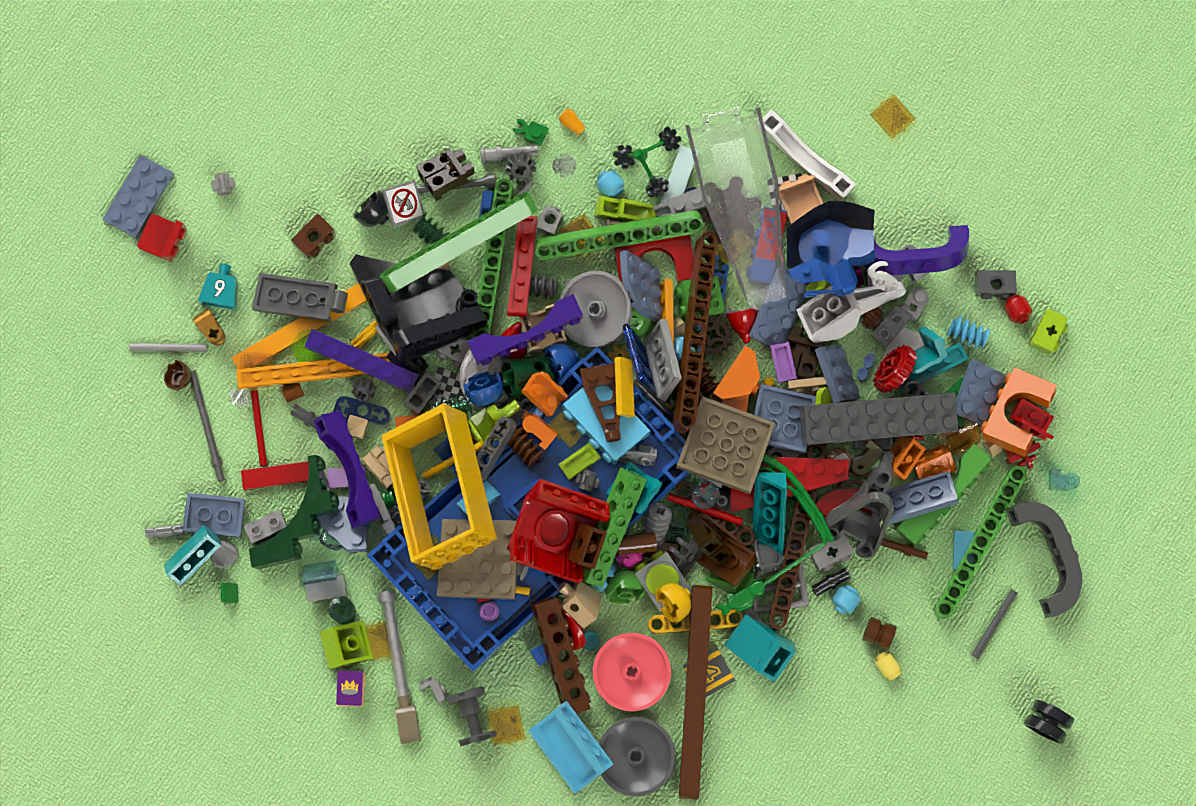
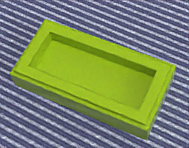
(579, 461)

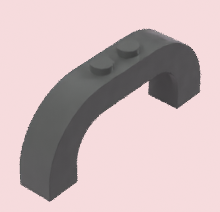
(1062, 551)

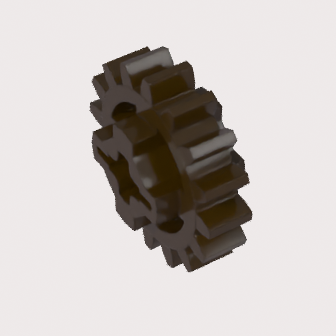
(720, 339)

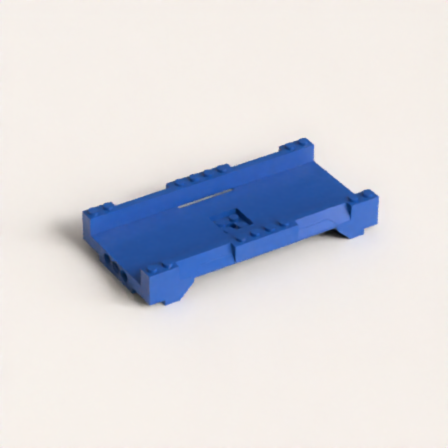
(459, 618)

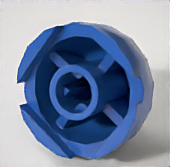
(561, 359)
(484, 388)

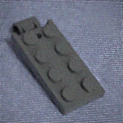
(298, 297)

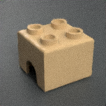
(533, 320)

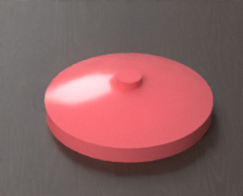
(631, 672)

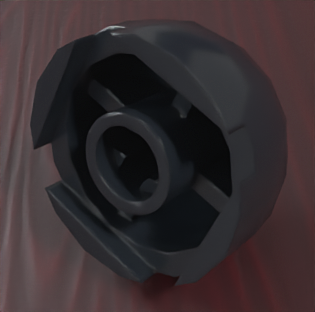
(373, 210)

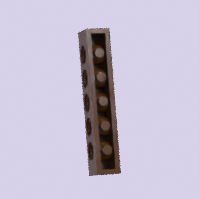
(541, 610)

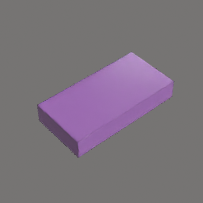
(783, 362)

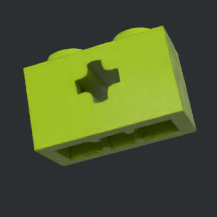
(1041, 339)

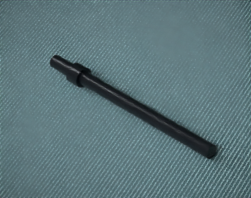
(649, 394)

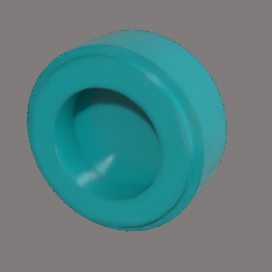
(592, 640)

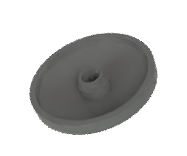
(640, 755)

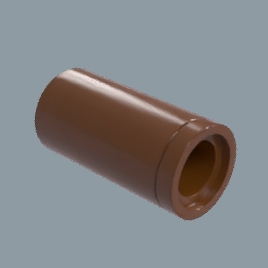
(638, 543)

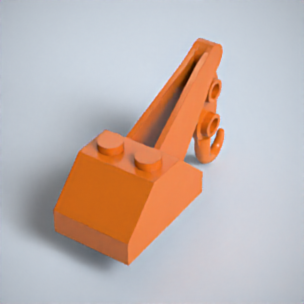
(739, 382)

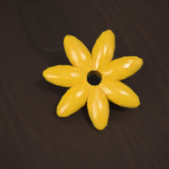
(618, 352)

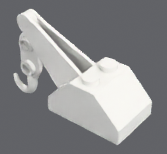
(834, 316)

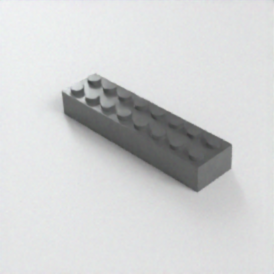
(878, 418)

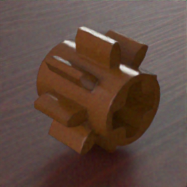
(872, 318)

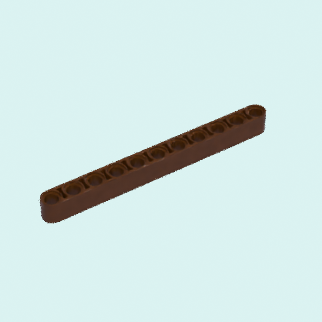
(690, 338)
(789, 554)
(695, 692)

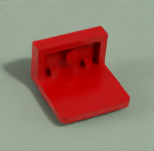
(162, 237)
(1032, 419)

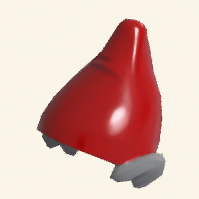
(742, 321)

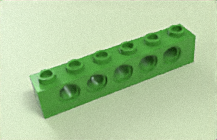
(622, 504)

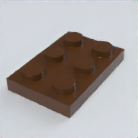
(735, 567)

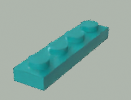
(956, 356)

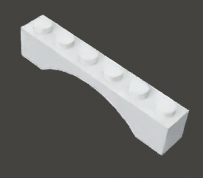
(826, 175)

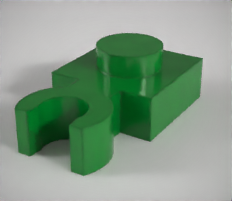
(533, 132)

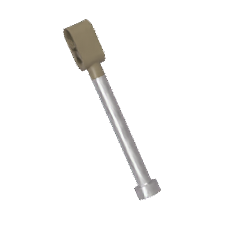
(405, 713)

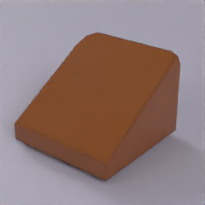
(292, 391)

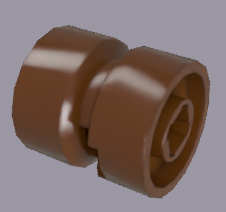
(879, 633)

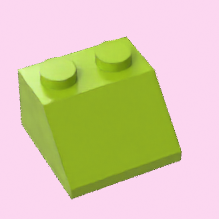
(346, 644)

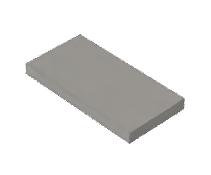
(662, 360)

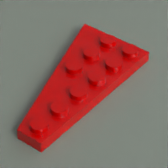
(809, 471)

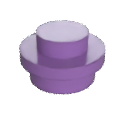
(489, 611)

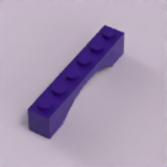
(488, 346)
(361, 360)
(335, 433)

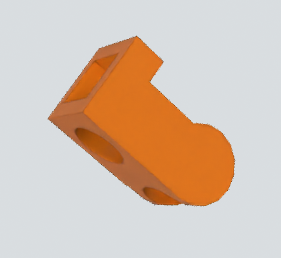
(540, 428)

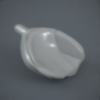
(224, 555)

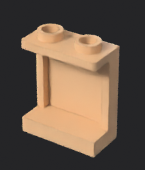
(799, 196)

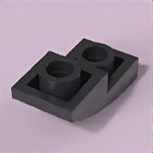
(416, 365)

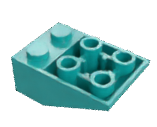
(761, 647)

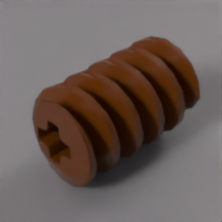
(707, 385)
(526, 450)

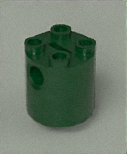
(517, 372)

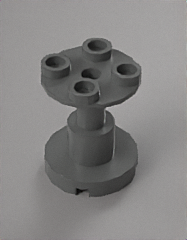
(469, 708)

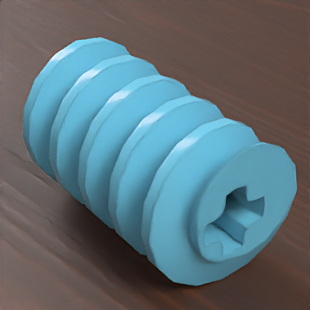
(968, 332)

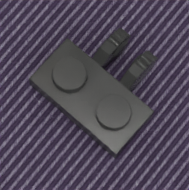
(687, 557)

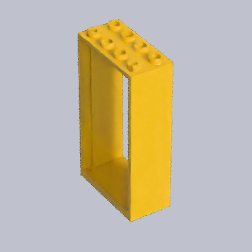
(407, 490)

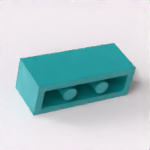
(192, 555)

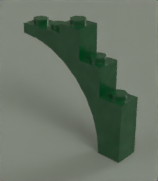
(304, 525)

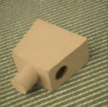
(580, 602)

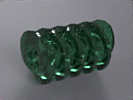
(428, 231)
(462, 404)
(349, 612)

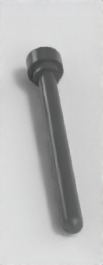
(487, 181)

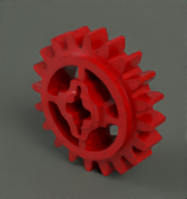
(894, 369)

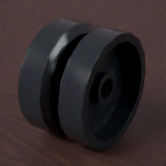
(1050, 720)

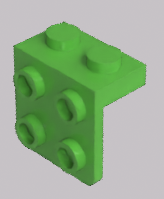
(682, 294)

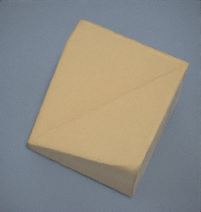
(357, 427)

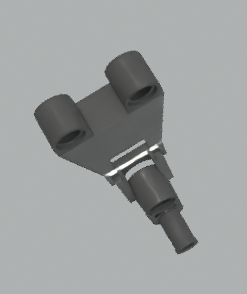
(858, 524)

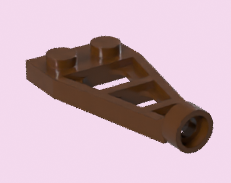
(597, 377)

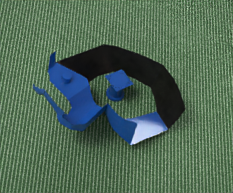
(828, 243)

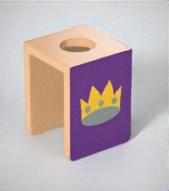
(350, 688)

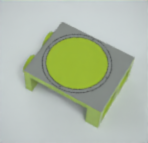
(657, 573)

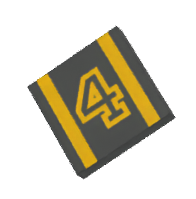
(717, 672)

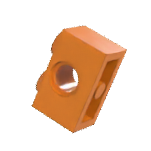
(906, 455)

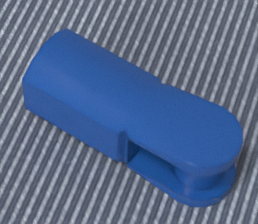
(486, 202)

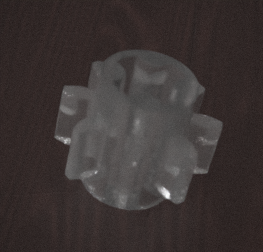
(564, 165)
(239, 397)

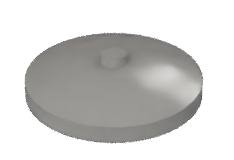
(603, 306)

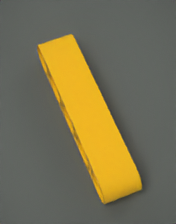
(667, 628)

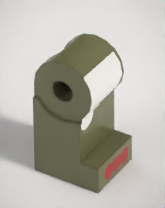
(864, 461)

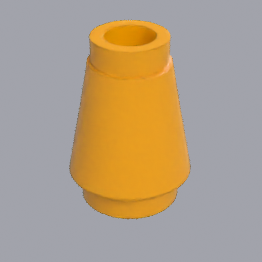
(571, 121)

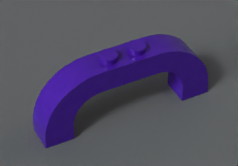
(925, 259)

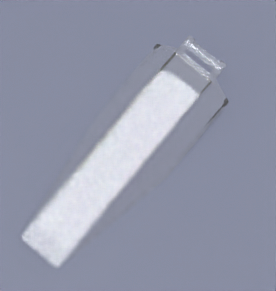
(742, 199)

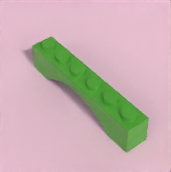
(968, 468)

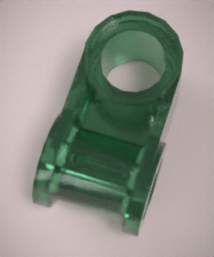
(677, 527)

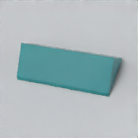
(770, 509)

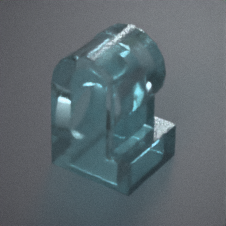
(1063, 482)

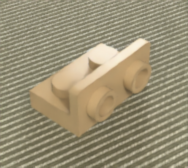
(807, 386)

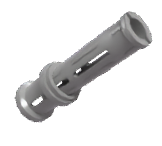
(499, 153)

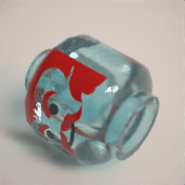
(705, 495)

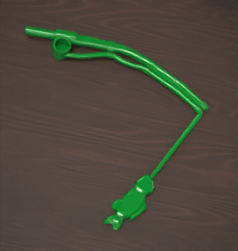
(745, 597)

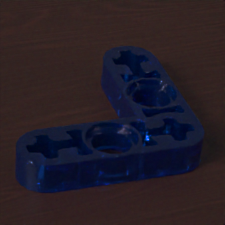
(353, 410)

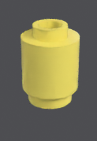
(888, 665)

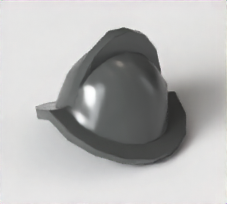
(767, 559)

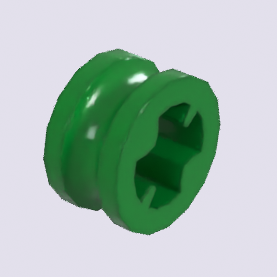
(388, 498)

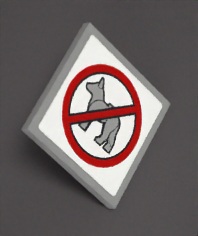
(403, 203)

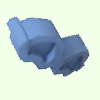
(864, 371)

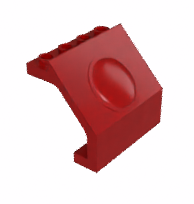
(549, 526)

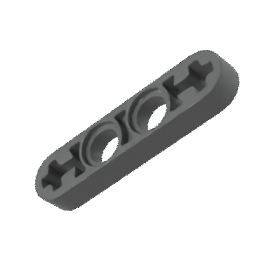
(488, 448)

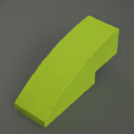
(622, 209)

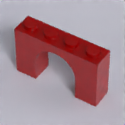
(677, 248)

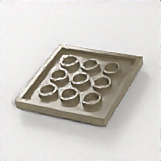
(726, 445)
(483, 573)

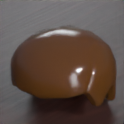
(177, 375)

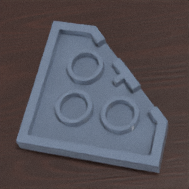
(339, 529)

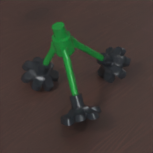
(625, 157)

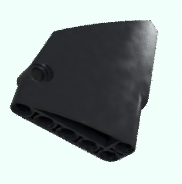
(421, 314)

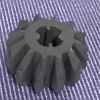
(525, 162)

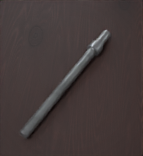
(216, 461)

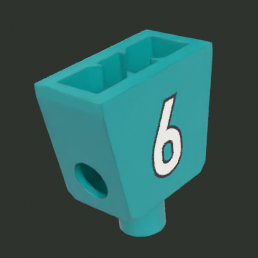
(220, 289)

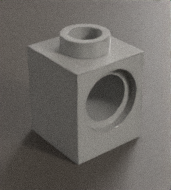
(549, 229)

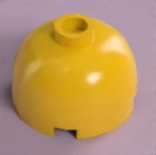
(675, 601)

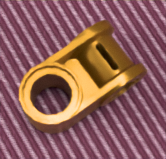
(208, 326)

